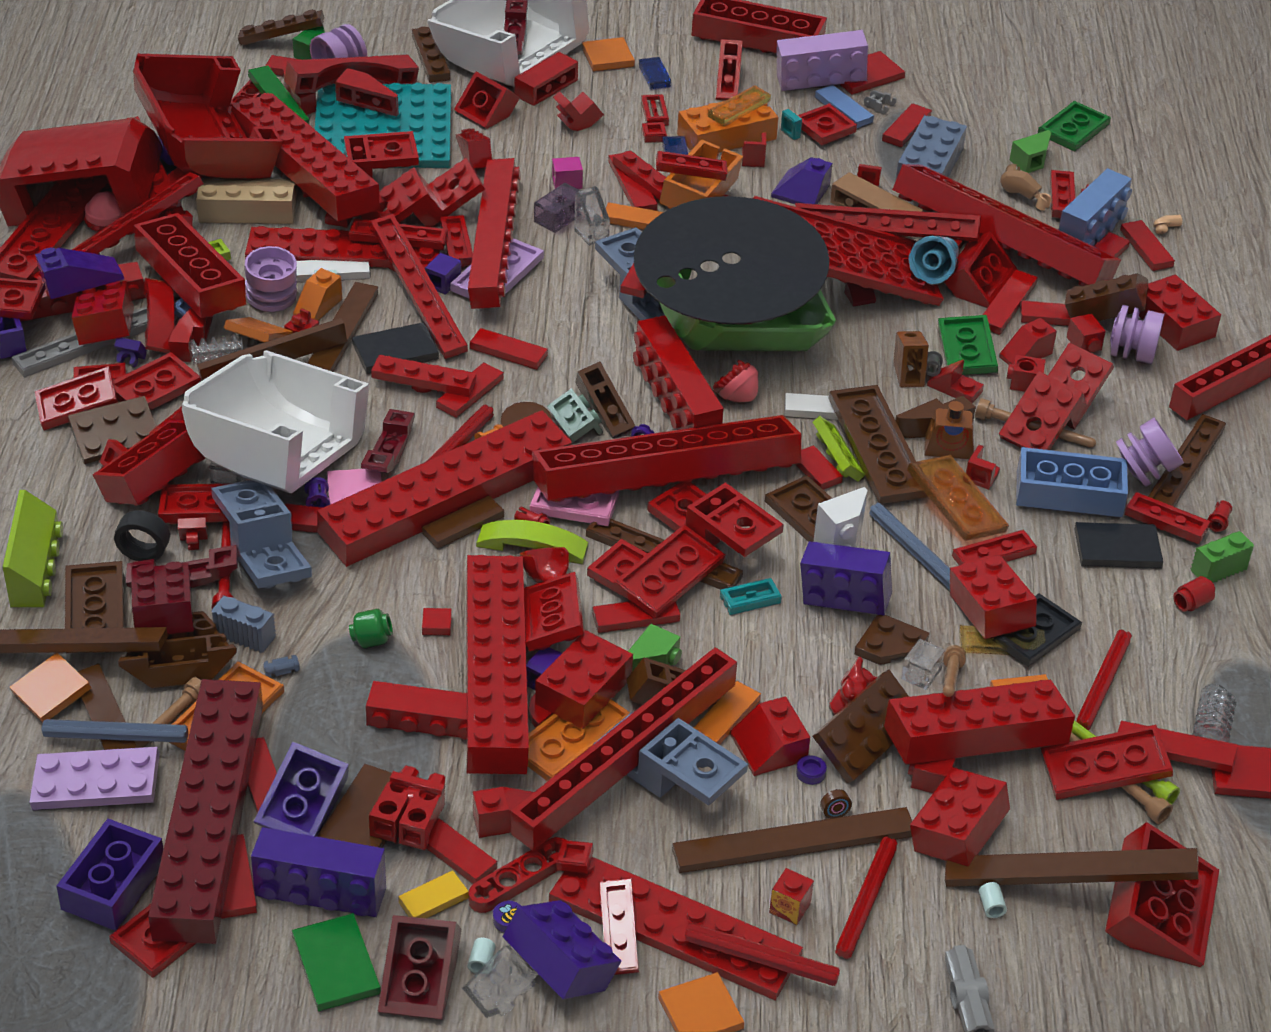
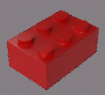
(103, 313)
(1186, 314)
(993, 596)
(583, 679)
(960, 816)

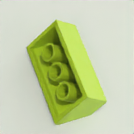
(31, 551)

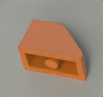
(320, 294)

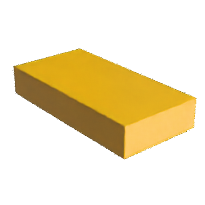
(434, 896)

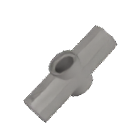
(968, 990)

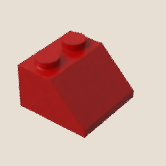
(486, 101)
(771, 737)

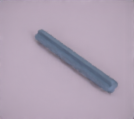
(911, 543)
(115, 731)

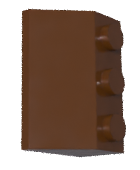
(1106, 298)

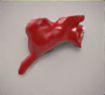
(851, 685)

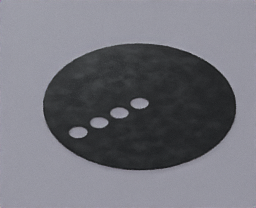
(778, 268)

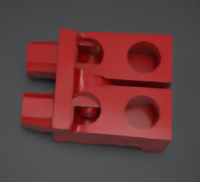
(408, 808)

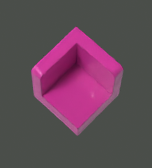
(568, 171)

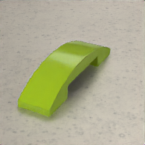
(531, 535)

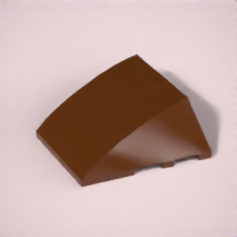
(182, 656)

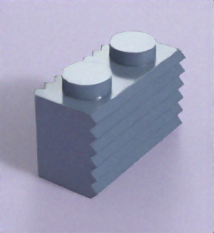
(244, 623)

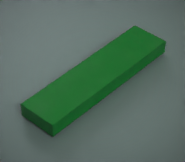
(267, 82)

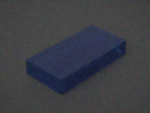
(654, 73)
(675, 144)

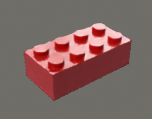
(148, 465)

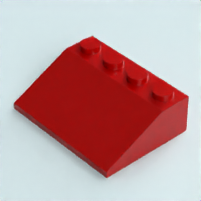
(1164, 915)

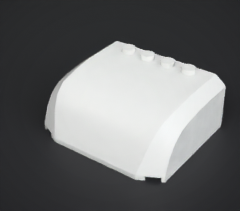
(475, 38)
(275, 418)

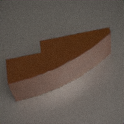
(917, 420)

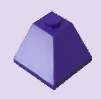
(805, 182)

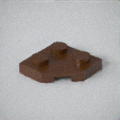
(888, 640)

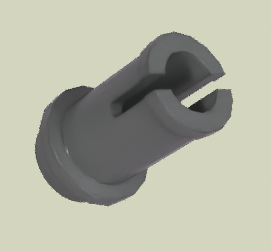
(934, 363)

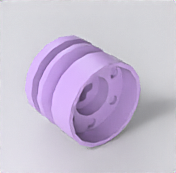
(338, 43)
(271, 278)
(1136, 334)
(1149, 452)

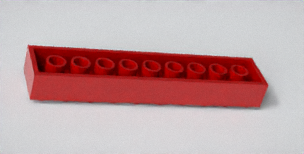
(311, 159)
(1008, 225)
(666, 457)
(436, 488)
(496, 666)

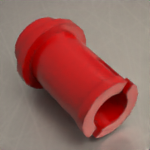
(531, 516)
(1220, 516)

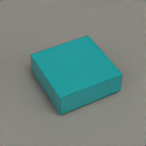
(791, 124)

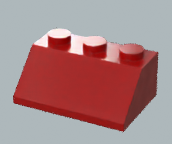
(981, 271)

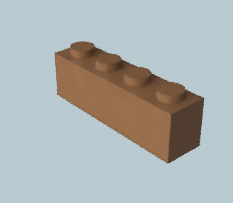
(857, 192)

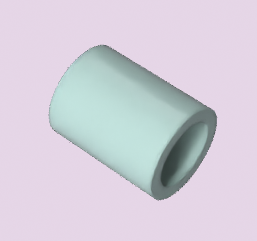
(992, 900)
(481, 953)

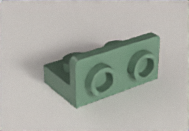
(573, 415)

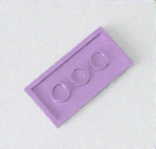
(522, 261)
(94, 778)

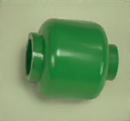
(371, 628)

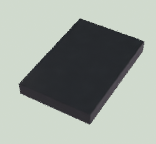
(404, 342)
(1118, 545)
(1057, 627)

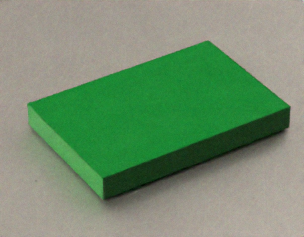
(1075, 125)
(968, 340)
(336, 962)

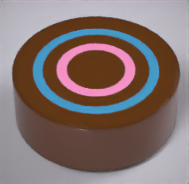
(835, 804)

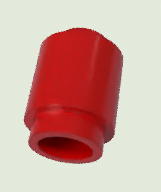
(1194, 594)

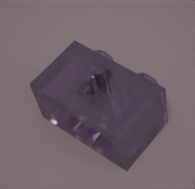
(556, 208)

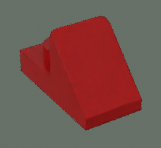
(955, 384)

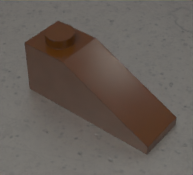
(604, 399)
(650, 678)

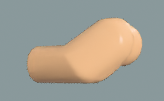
(1164, 222)

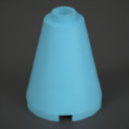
(933, 258)

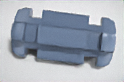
(281, 666)

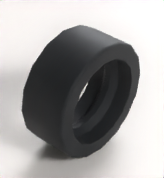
(147, 523)

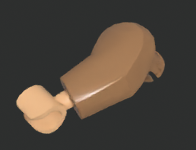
(1023, 183)

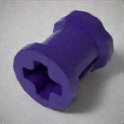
(316, 494)

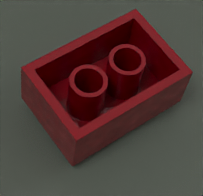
(162, 597)

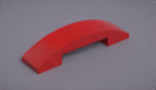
(159, 314)

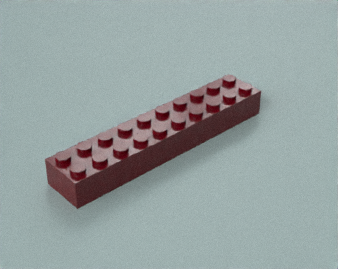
(206, 813)

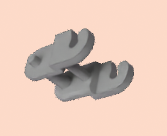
(877, 100)

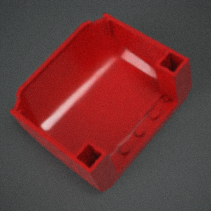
(192, 115)
(115, 148)

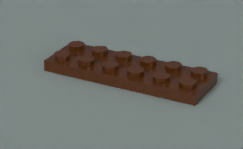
(876, 442)

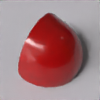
(545, 563)

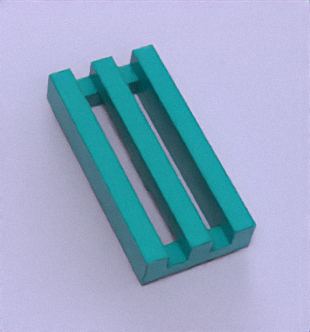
(752, 597)

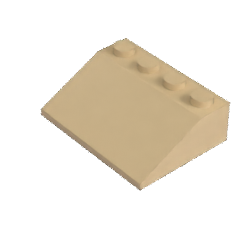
(246, 200)

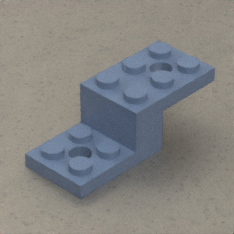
(619, 253)
(262, 533)
(675, 759)

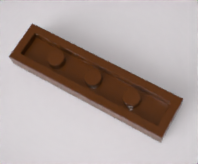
(288, 25)
(430, 55)

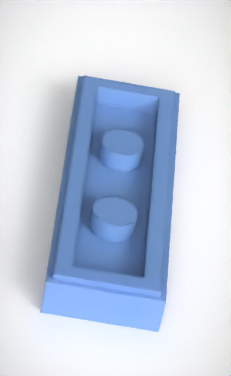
(845, 105)

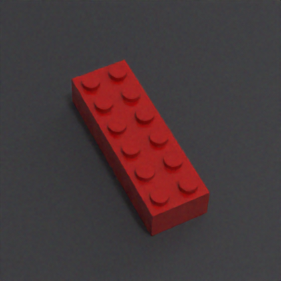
(753, 23)
(190, 265)
(674, 376)
(978, 721)

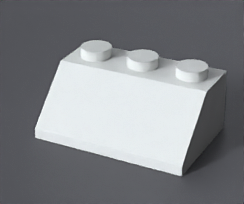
(841, 519)

